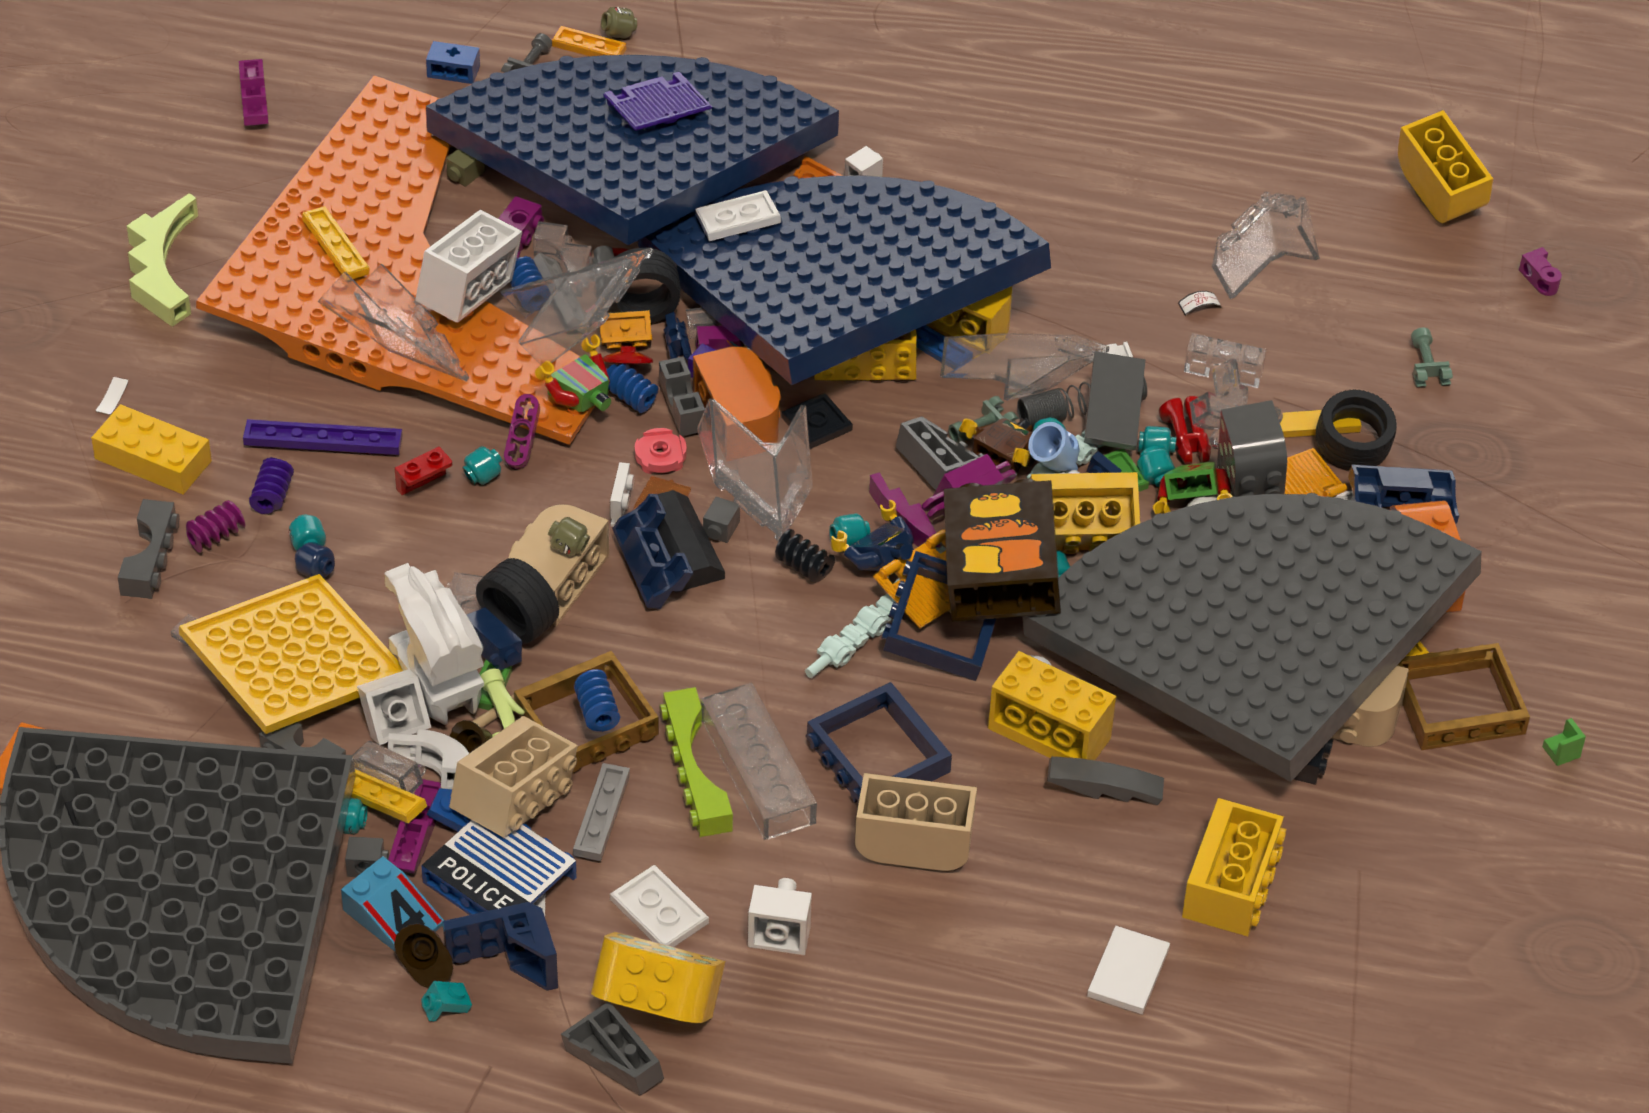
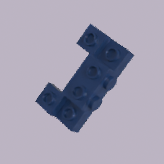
(1400, 486)
(647, 555)

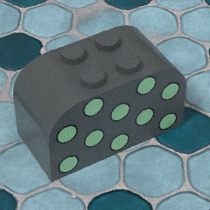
(1252, 449)

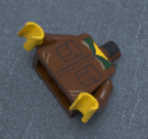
(1001, 441)

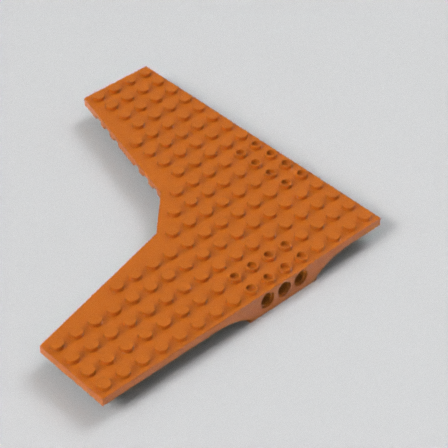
(379, 185)

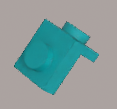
(445, 997)

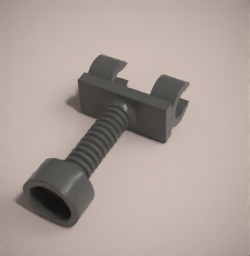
(540, 44)

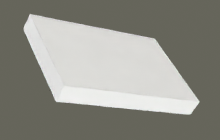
(738, 215)
(659, 908)
(1128, 970)

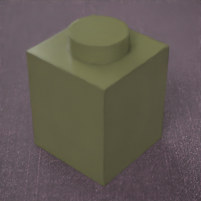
(463, 168)

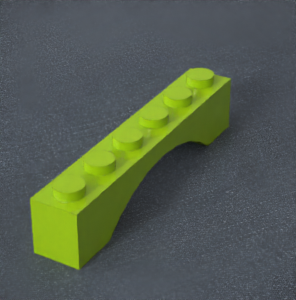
(709, 803)

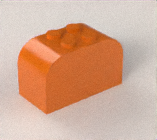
(741, 386)

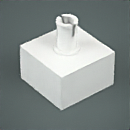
(394, 706)
(779, 918)

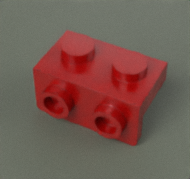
(421, 470)

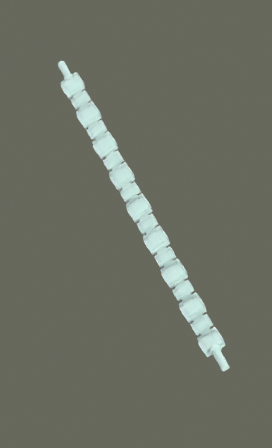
(872, 620)

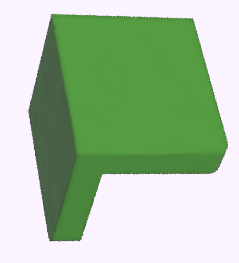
(1567, 745)

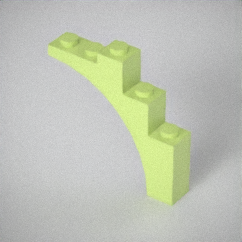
(151, 242)

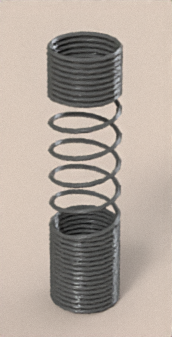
(1053, 405)

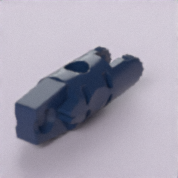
(676, 337)

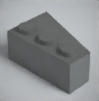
(931, 450)
(614, 1049)

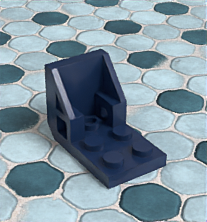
(506, 931)

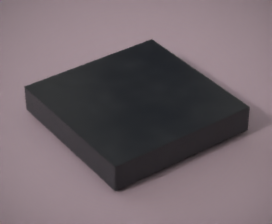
(823, 419)

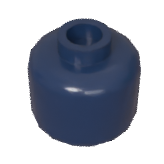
(314, 560)

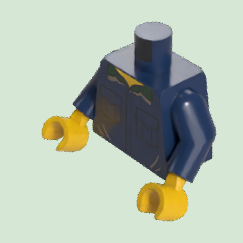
(881, 546)

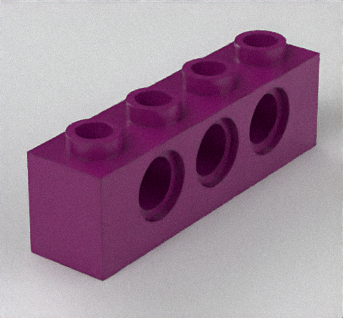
(523, 216)

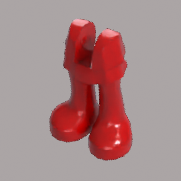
(1186, 443)

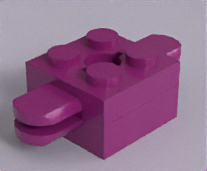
(977, 471)

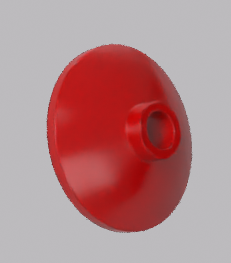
(627, 355)

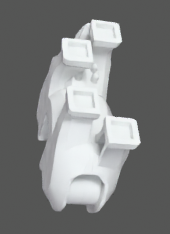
(437, 642)

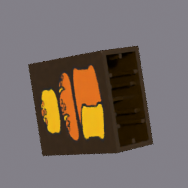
(1001, 550)

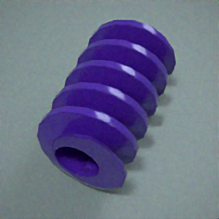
(271, 485)

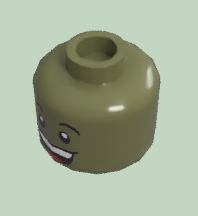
(618, 22)
(569, 536)

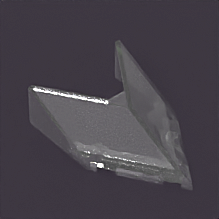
(1262, 234)
(572, 303)
(392, 319)
(763, 477)

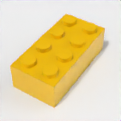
(151, 449)

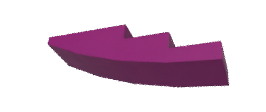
(253, 92)
(911, 514)
(414, 837)

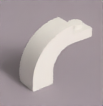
(430, 750)

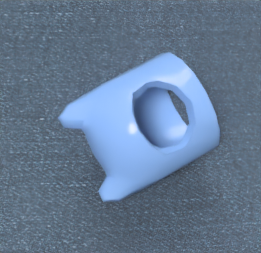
(1054, 447)

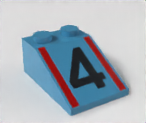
(387, 902)

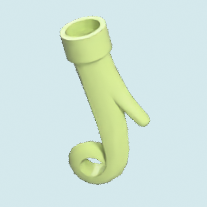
(500, 697)

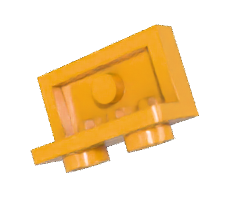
(626, 328)

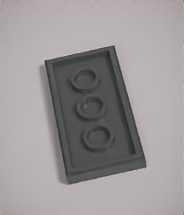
(1114, 400)

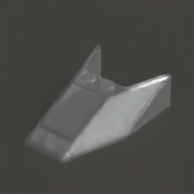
(1020, 361)

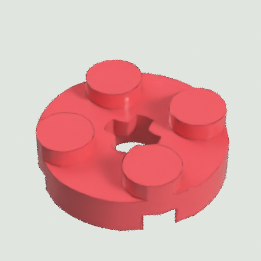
(660, 462)

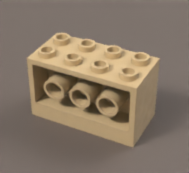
(513, 776)

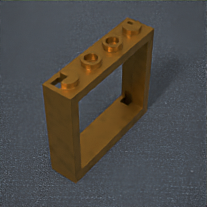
(562, 685)
(1469, 729)

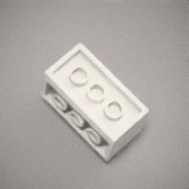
(468, 265)

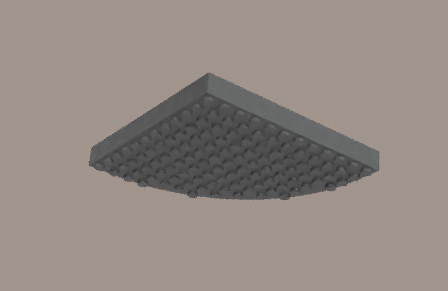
(1258, 614)
(193, 891)

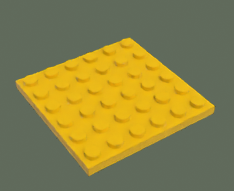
(290, 652)

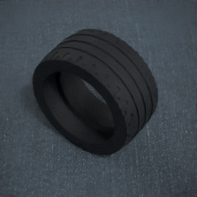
(659, 301)
(1362, 406)
(519, 598)

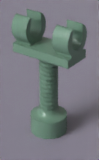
(1423, 339)
(991, 410)

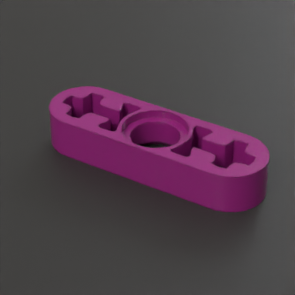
(511, 448)

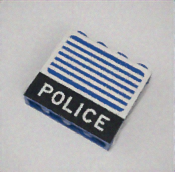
(492, 872)

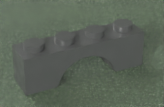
(141, 572)

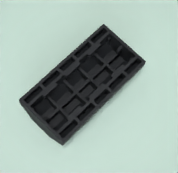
(685, 534)

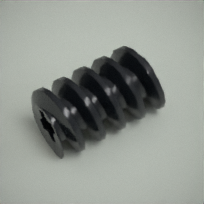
(804, 557)

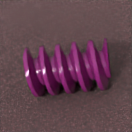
(213, 524)

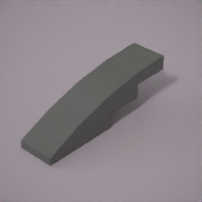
(1100, 777)

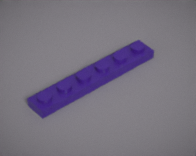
(322, 437)

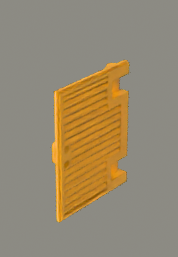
(1311, 474)
(927, 595)

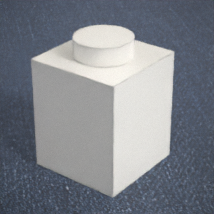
(864, 163)

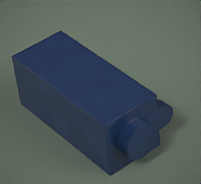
(499, 643)

